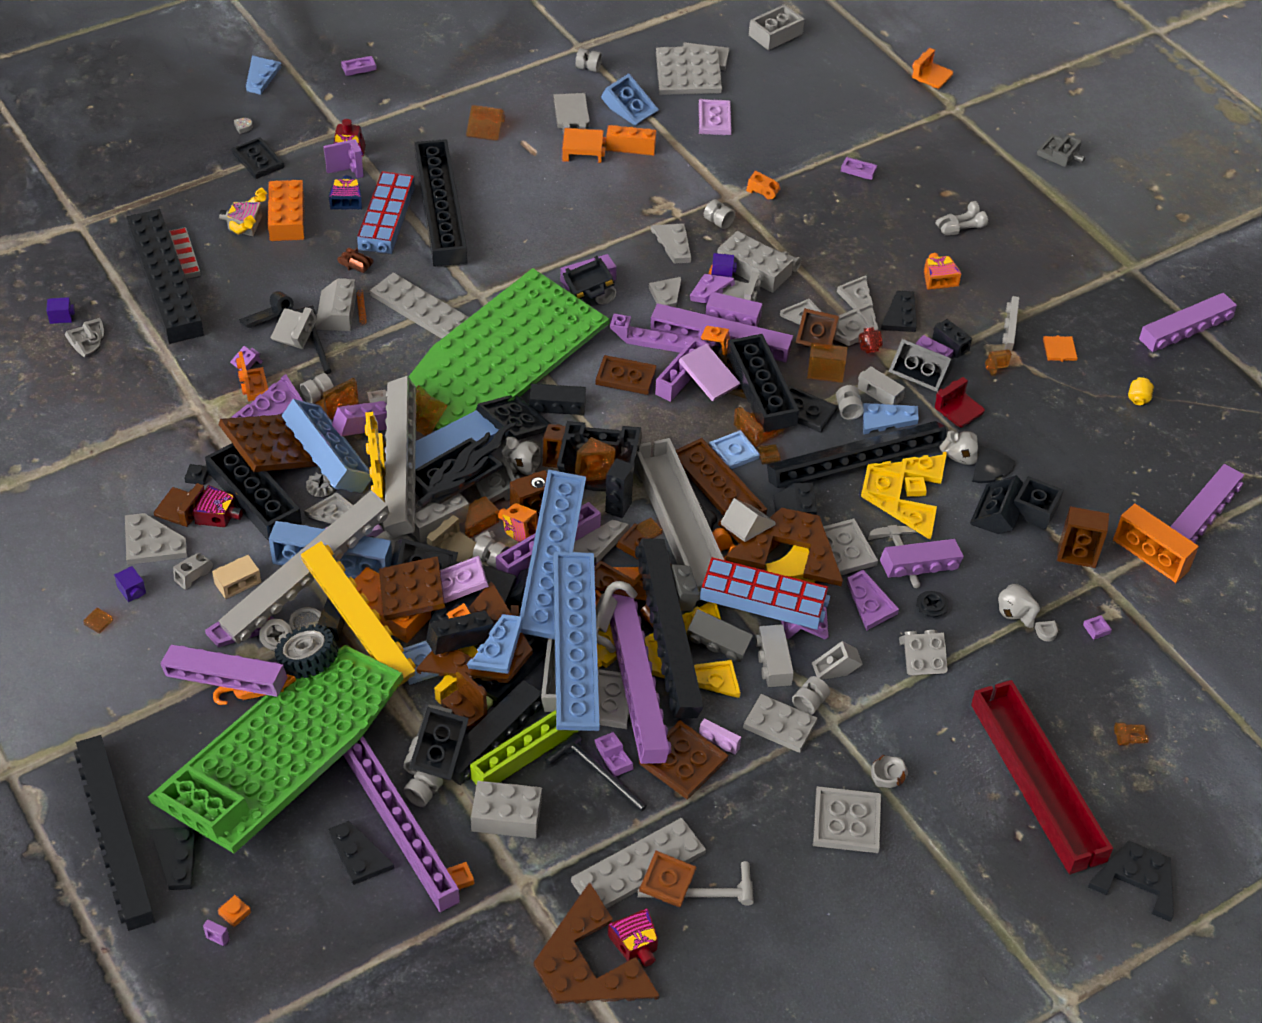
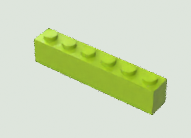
(519, 750)

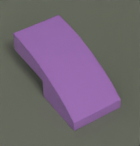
(613, 754)

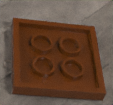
(411, 588)
(690, 761)

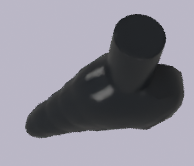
(710, 516)

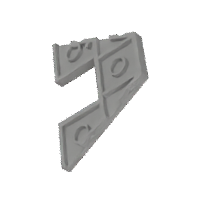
(850, 323)

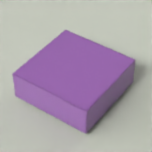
(1097, 627)
(216, 932)

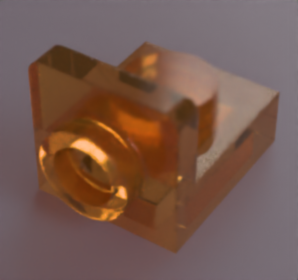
(997, 359)

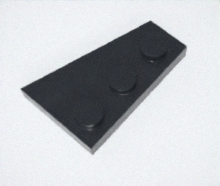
(901, 313)

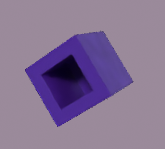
(723, 265)
(60, 310)
(130, 583)

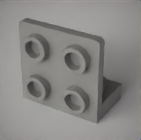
(294, 327)

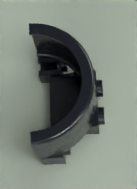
(578, 433)

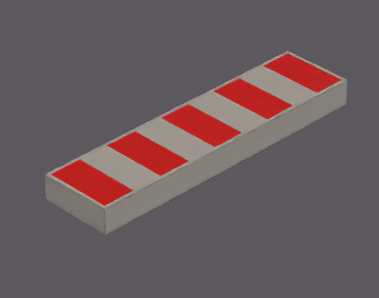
(185, 252)

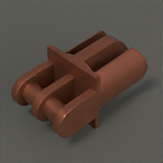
(355, 260)

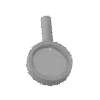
(302, 617)

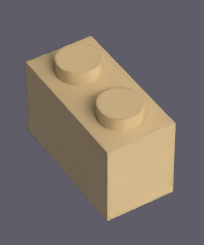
(236, 576)

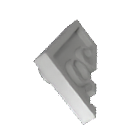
(329, 509)
(601, 539)

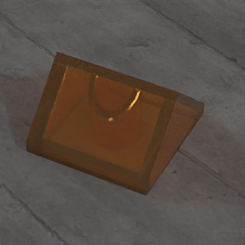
(827, 362)
(594, 460)

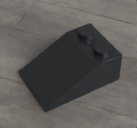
(410, 551)
(438, 743)

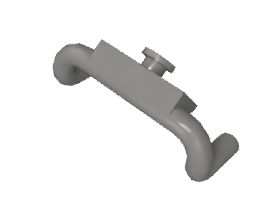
(605, 610)

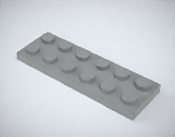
(417, 305)
(625, 870)

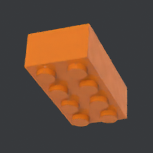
(286, 210)
(1155, 543)
(404, 627)

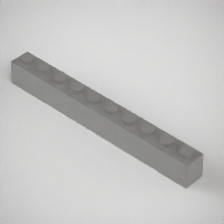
(400, 457)
(294, 575)

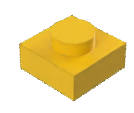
(915, 486)

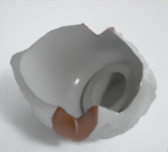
(889, 771)

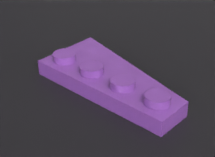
(272, 401)

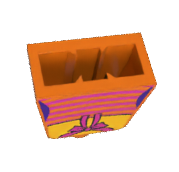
(941, 272)
(519, 521)

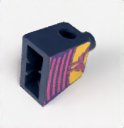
(345, 194)

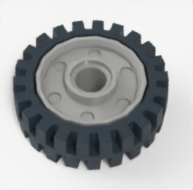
(307, 651)

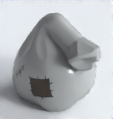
(961, 447)
(524, 455)
(1018, 603)

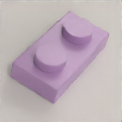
(719, 736)

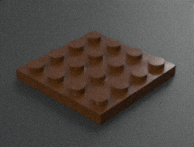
(266, 442)

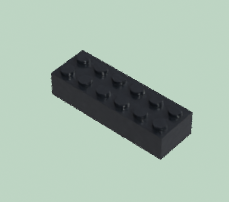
(762, 382)
(254, 492)

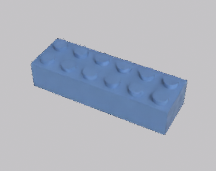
(326, 446)
(290, 538)

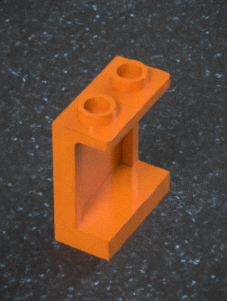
(583, 143)

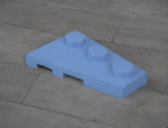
(261, 74)
(886, 415)
(500, 646)

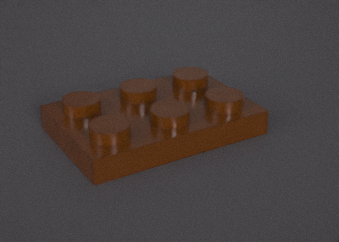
(625, 375)

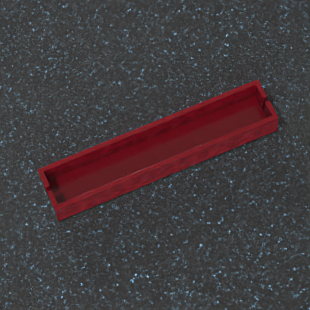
(1041, 777)

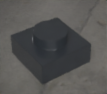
(196, 474)

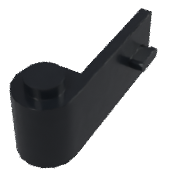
(278, 303)

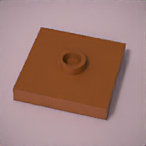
(667, 879)

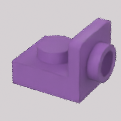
(250, 357)

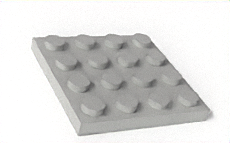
(688, 70)

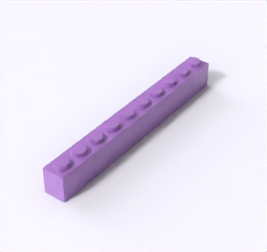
(638, 682)
(402, 825)

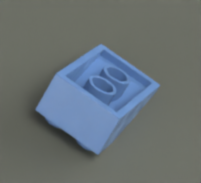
(629, 100)

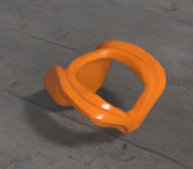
(723, 540)

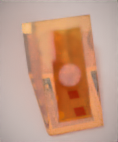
(480, 516)

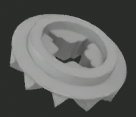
(314, 489)
(267, 630)

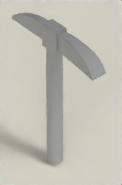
(894, 532)

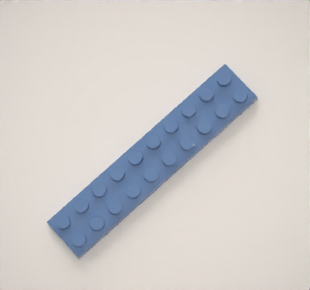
(554, 533)
(575, 642)

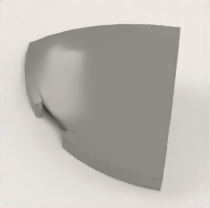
(86, 338)

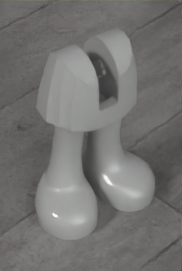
(972, 218)

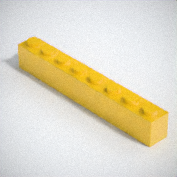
(355, 610)

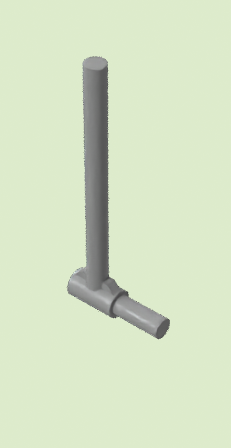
(743, 891)

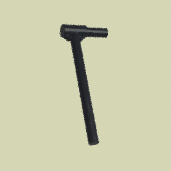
(317, 343)
(573, 744)

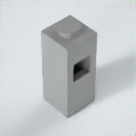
(880, 387)

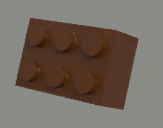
(1083, 537)

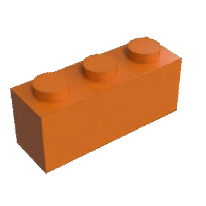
(631, 140)

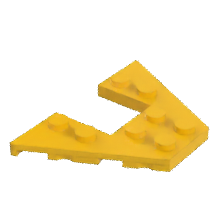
(377, 454)
(884, 485)
(710, 676)

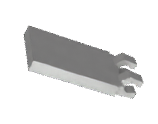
(571, 111)

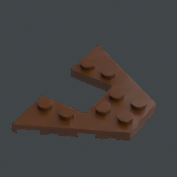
(794, 529)
(606, 574)
(449, 662)
(568, 973)

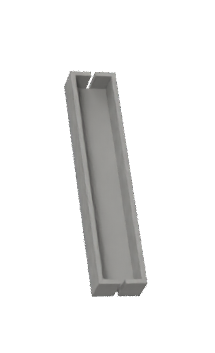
(677, 507)

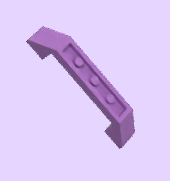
(649, 338)

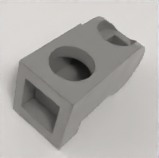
(191, 569)

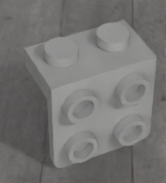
(744, 290)
(924, 652)

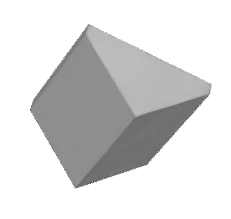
(745, 520)

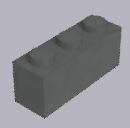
(718, 636)

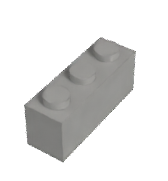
(774, 655)

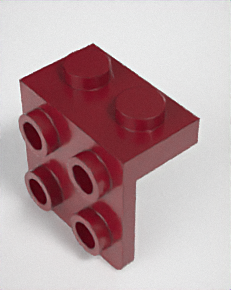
(956, 404)

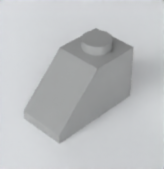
(837, 662)

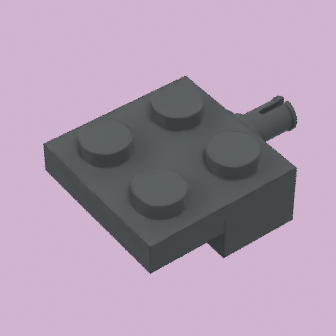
(1061, 149)

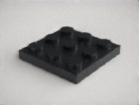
(503, 412)

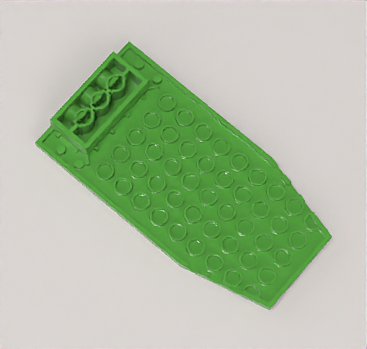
(506, 345)
(277, 749)

